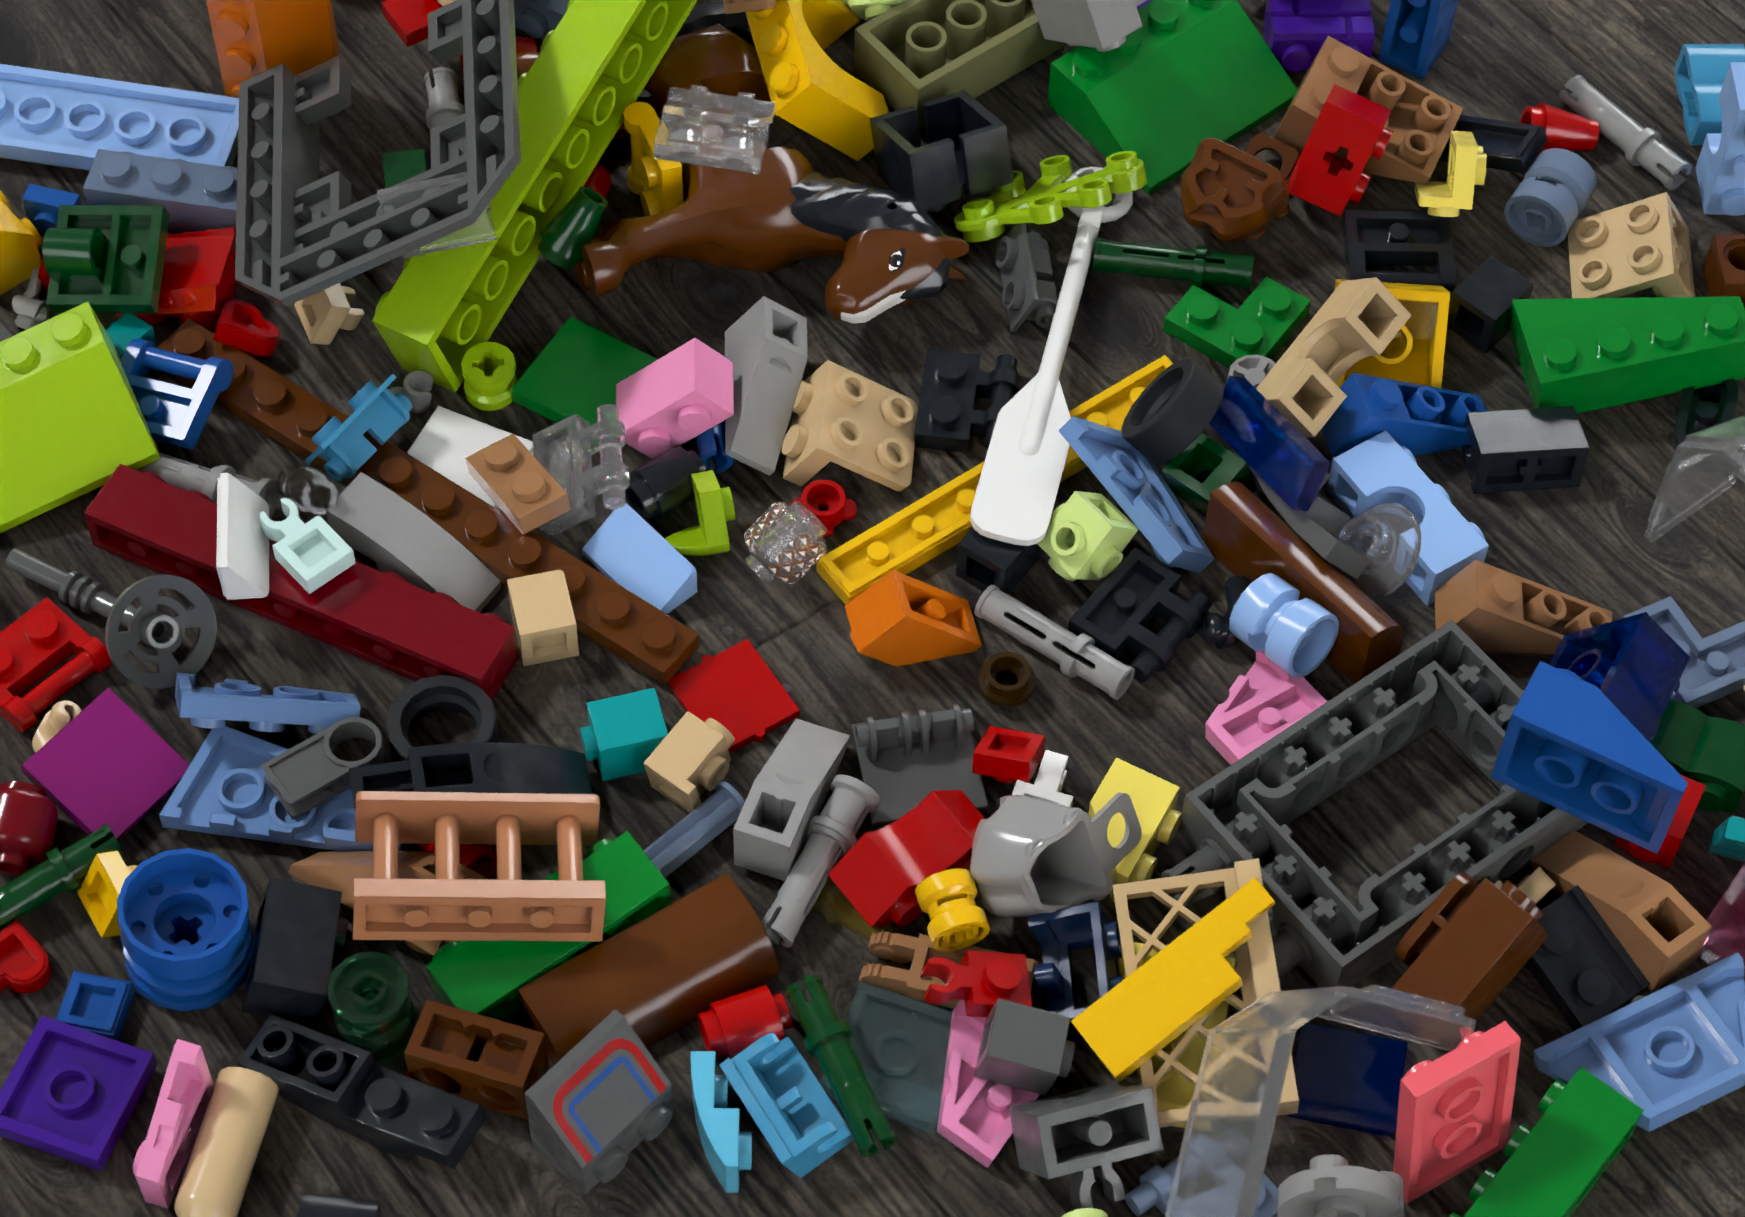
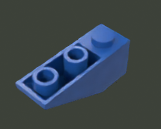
(1413, 414)

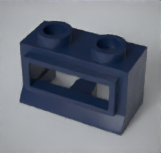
(1071, 930)

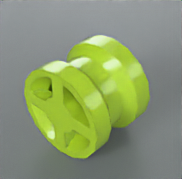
(494, 389)

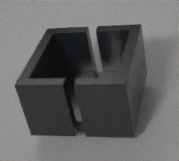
(963, 151)

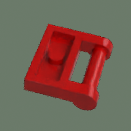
(34, 648)

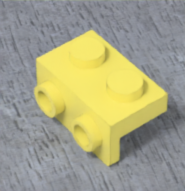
(1464, 171)

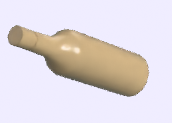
(227, 1144)

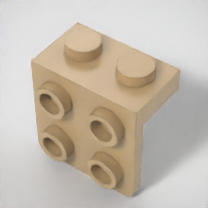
(852, 425)

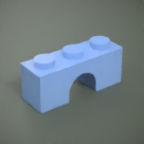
(1722, 156)
(1388, 473)

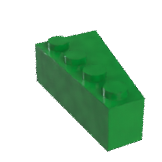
(1625, 348)

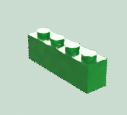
(487, 974)
(1561, 1155)

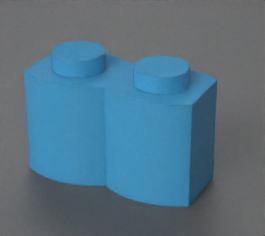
(1699, 81)

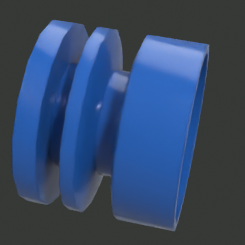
(185, 929)

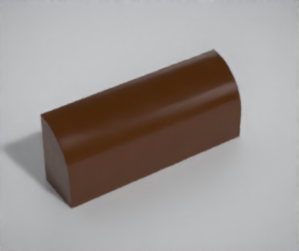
(1258, 542)
(655, 971)

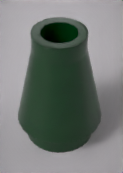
(572, 228)

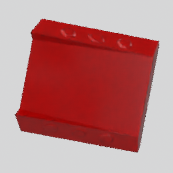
(196, 277)

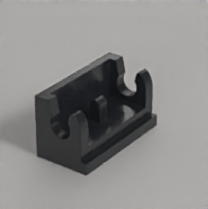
(1525, 449)

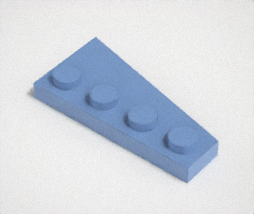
(229, 797)

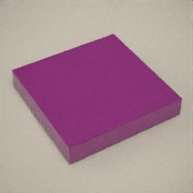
(106, 767)

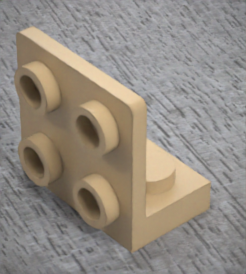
(1631, 251)

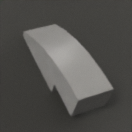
(409, 543)

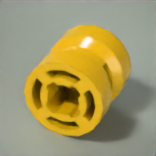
(952, 910)

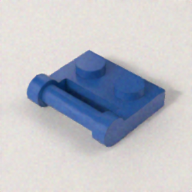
(170, 410)

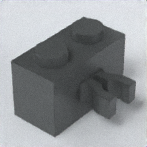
(1086, 1134)

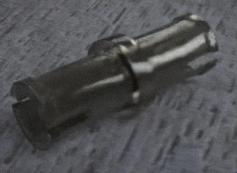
(307, 489)

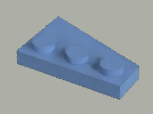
(1140, 493)

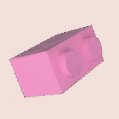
(675, 398)

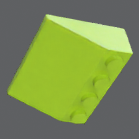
(64, 415)

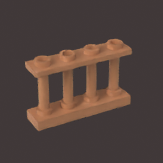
(477, 908)

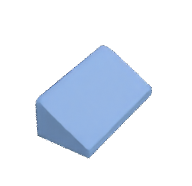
(641, 560)

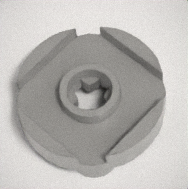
(1340, 1190)

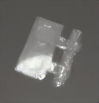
(714, 129)
(567, 455)

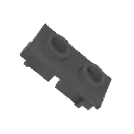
(1022, 262)

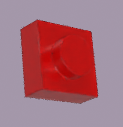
(1008, 754)

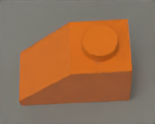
(910, 622)

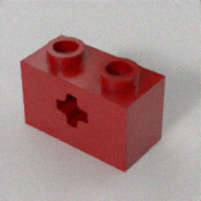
(1344, 122)

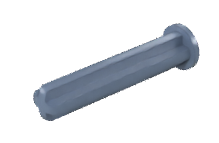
(696, 829)

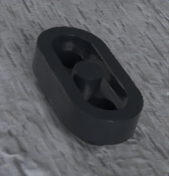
(1699, 413)

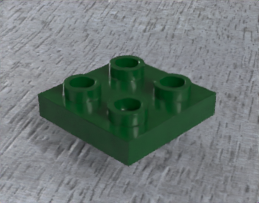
(106, 257)

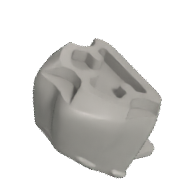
(1047, 855)

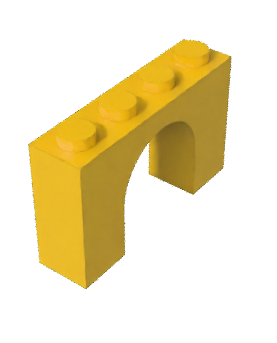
(806, 82)

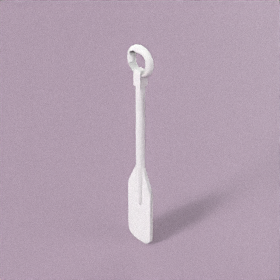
(1025, 446)

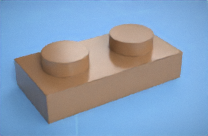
(518, 484)

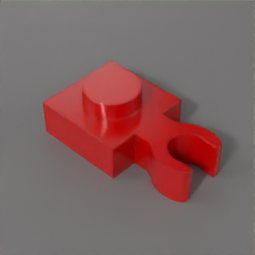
(979, 980)

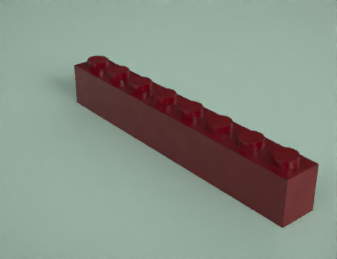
(356, 611)

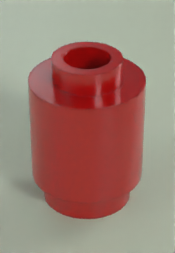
(742, 1020)

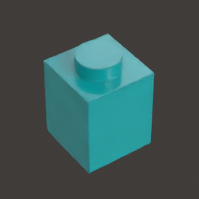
(623, 732)

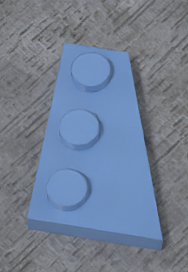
(266, 713)

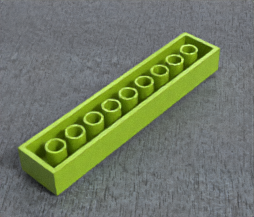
(567, 119)

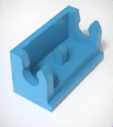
(788, 1103)

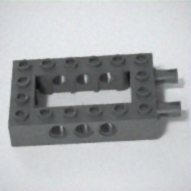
(1252, 801)

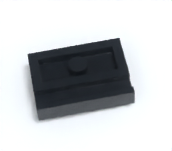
(1583, 962)

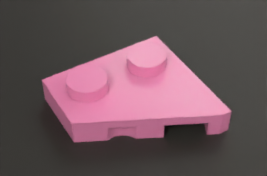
(1259, 709)
(973, 1109)
(174, 1125)

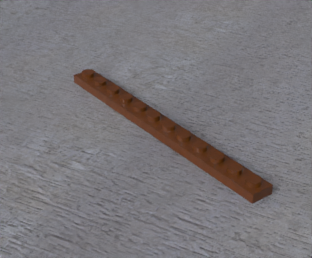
(600, 605)

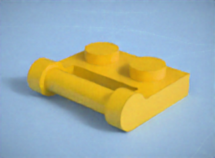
(654, 179)

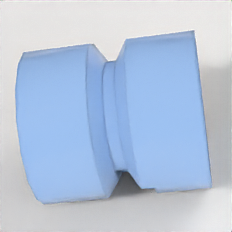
(1288, 630)

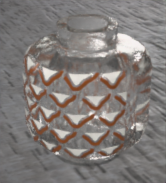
(785, 542)

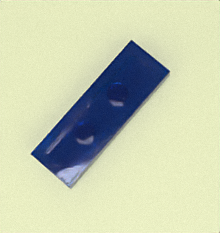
(1270, 444)

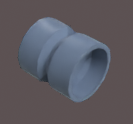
(1550, 197)

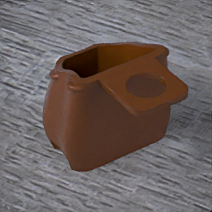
(1235, 191)

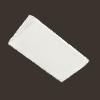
(241, 543)

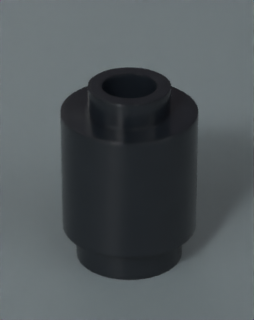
(663, 483)

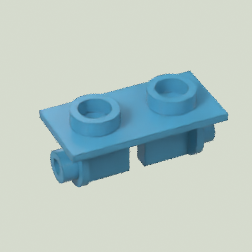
(344, 444)

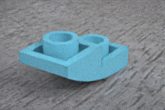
(717, 1124)

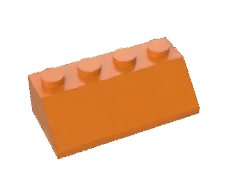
(266, 33)

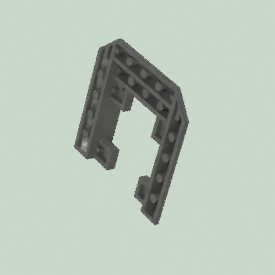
(301, 229)

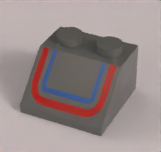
(599, 1104)

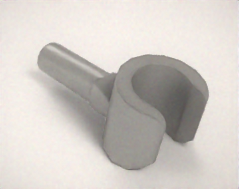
(28, 306)
(417, 389)

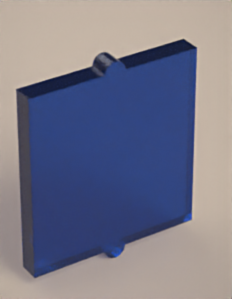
(1348, 1079)

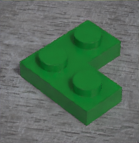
(1230, 333)

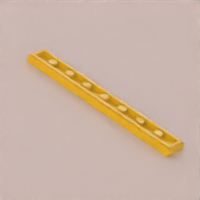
(943, 515)

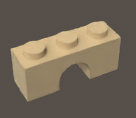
(1349, 326)

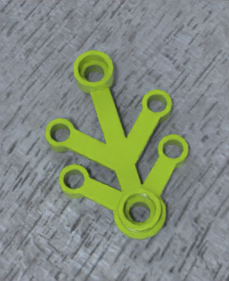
(1045, 198)

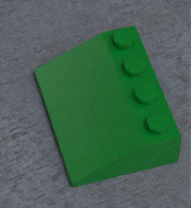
(1173, 82)

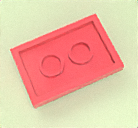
(1455, 1110)

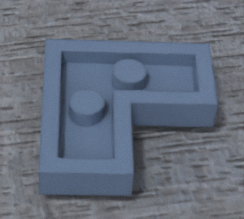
(1715, 661)

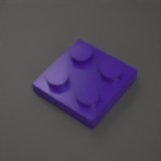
(73, 1092)

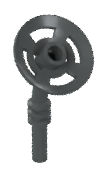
(143, 623)

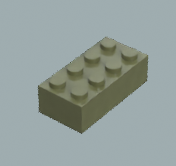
(947, 47)

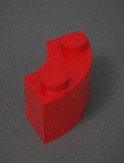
(890, 862)

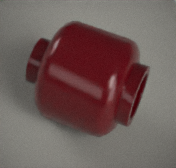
(26, 826)

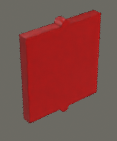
(737, 693)

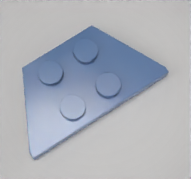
(1665, 1048)

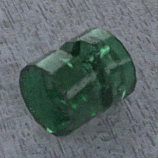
(372, 1004)

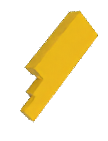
(1172, 986)

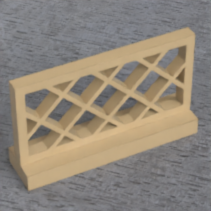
(1253, 959)

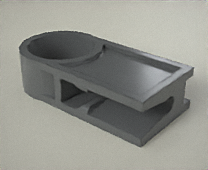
(311, 771)

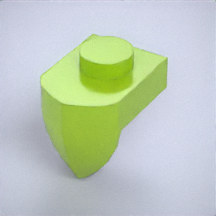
(713, 510)

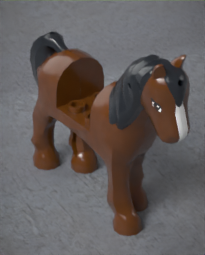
(776, 216)

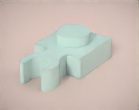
(307, 550)

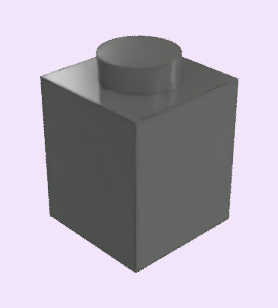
(1024, 1047)

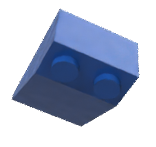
(1588, 759)

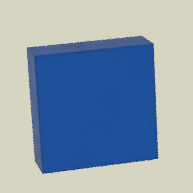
(97, 1004)

